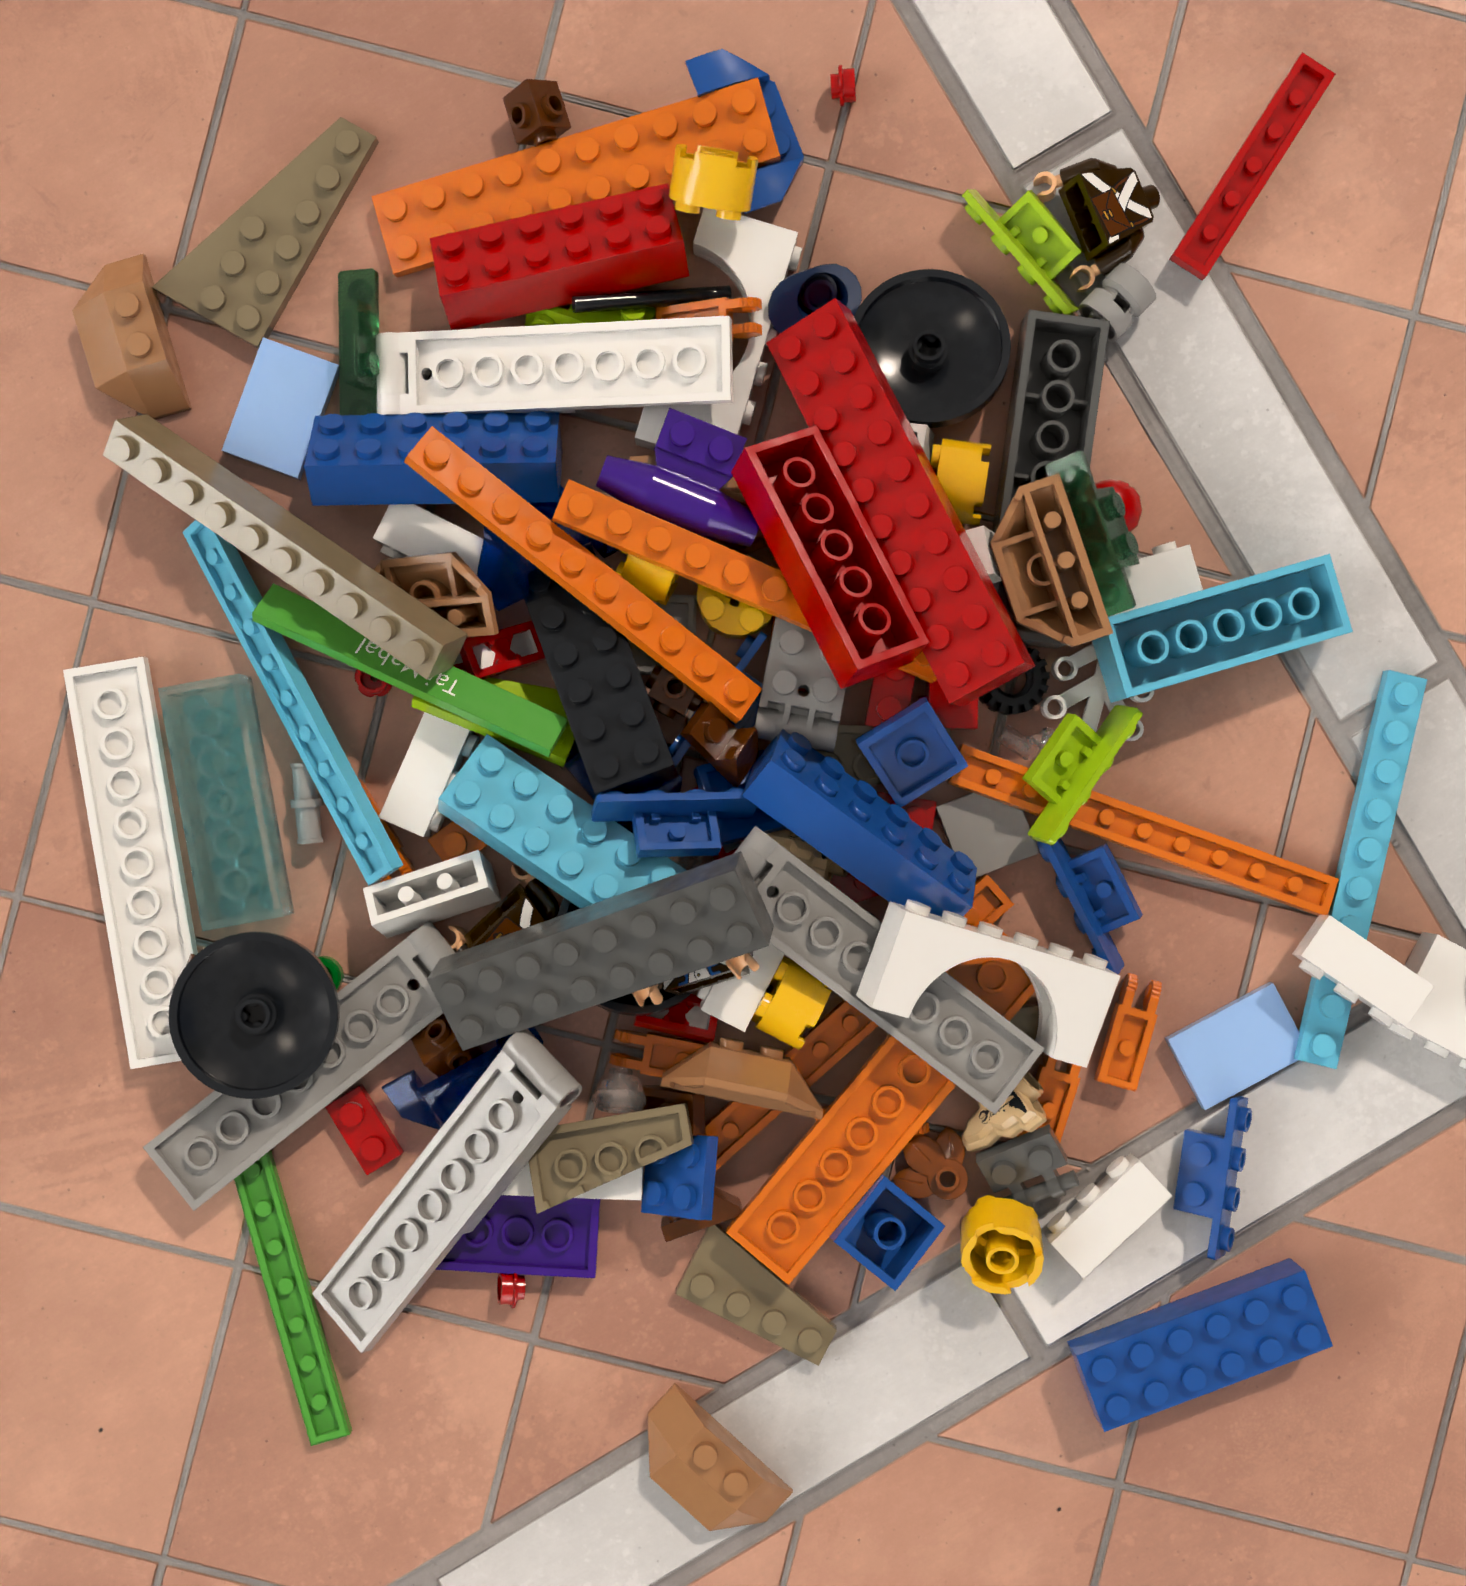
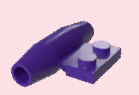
(685, 483)

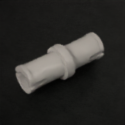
(306, 805)

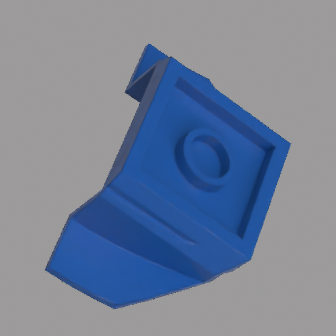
(724, 69)

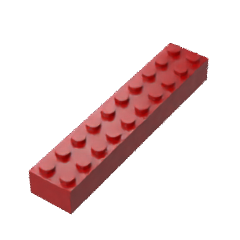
(903, 502)

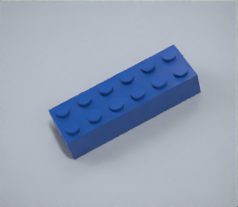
(364, 455)
(858, 827)
(1199, 1344)

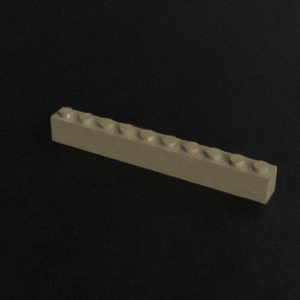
(285, 545)

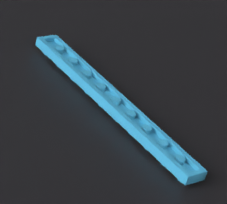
(295, 706)
(1364, 852)

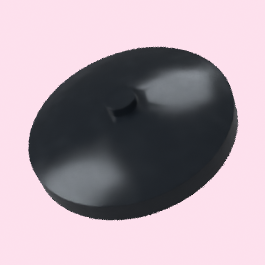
(937, 344)
(254, 1015)

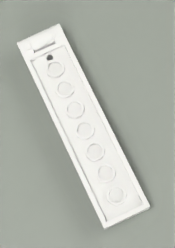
(556, 367)

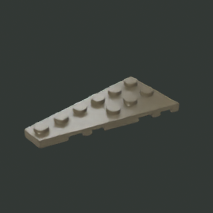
(261, 252)

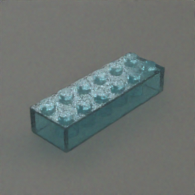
(226, 801)

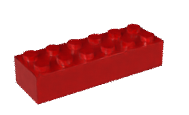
(558, 255)
(829, 556)

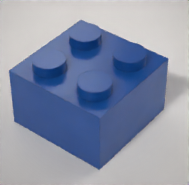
(887, 1232)

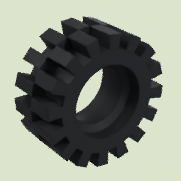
(1030, 694)

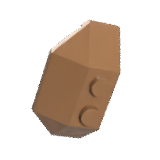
(130, 340)
(1048, 566)
(446, 587)
(745, 1077)
(708, 1466)

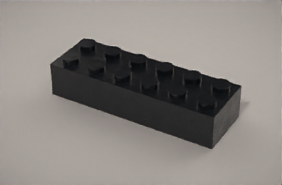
(599, 691)

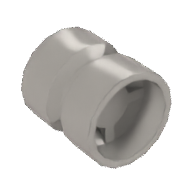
(1123, 296)

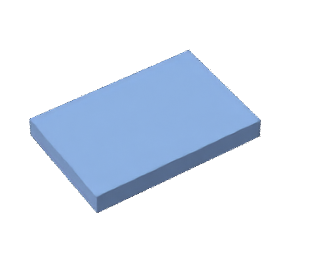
(280, 408)
(1236, 1045)

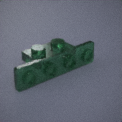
(357, 342)
(1102, 530)

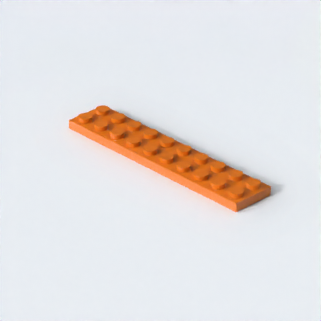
(572, 170)
(859, 1136)

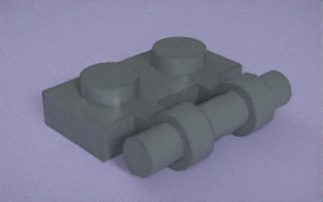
(1023, 1159)

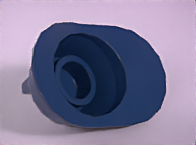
(810, 290)

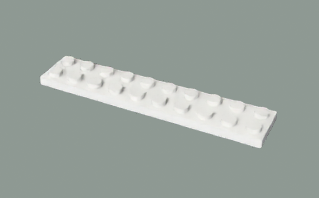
(133, 846)

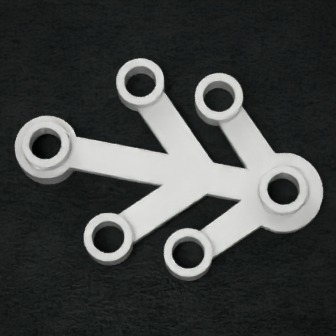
(1093, 688)

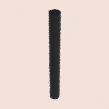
(647, 299)

